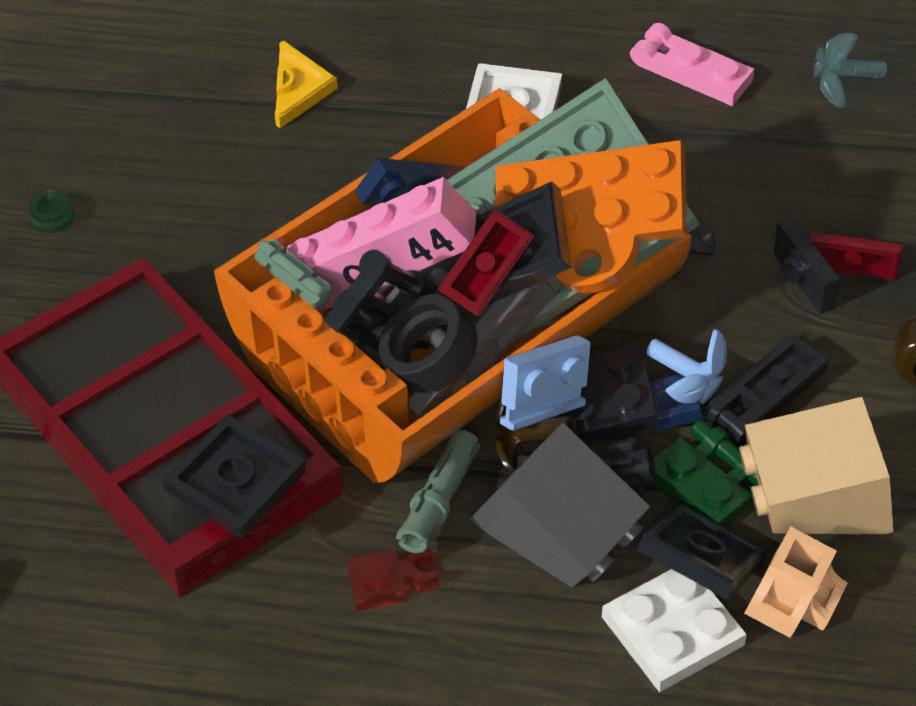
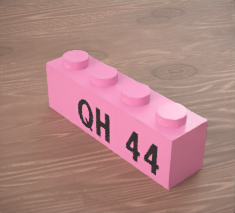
(411, 229)

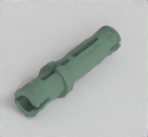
(431, 504)

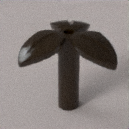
(525, 439)

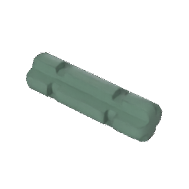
(293, 273)

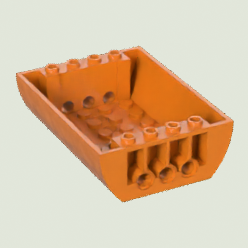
(334, 380)

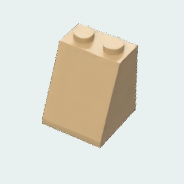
(820, 471)

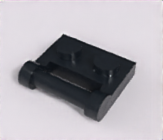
(363, 312)

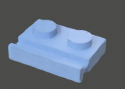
(544, 382)

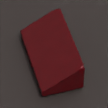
(859, 255)
(486, 263)

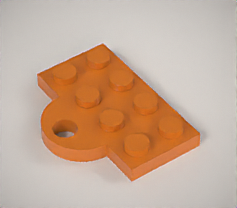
(608, 204)

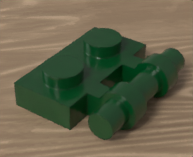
(698, 483)

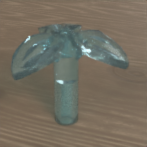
(833, 64)

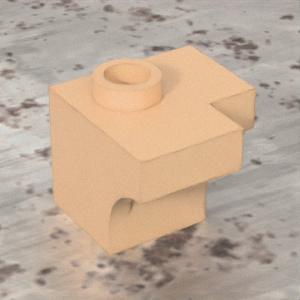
(797, 585)

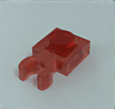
(383, 579)

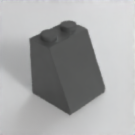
(563, 510)

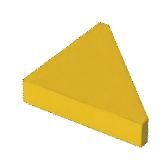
(299, 84)

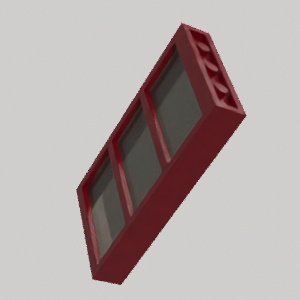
(126, 390)

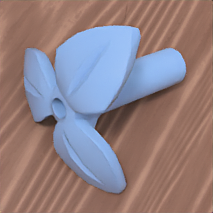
(699, 378)

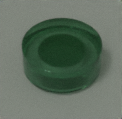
(51, 211)

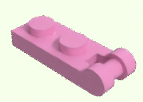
(691, 65)

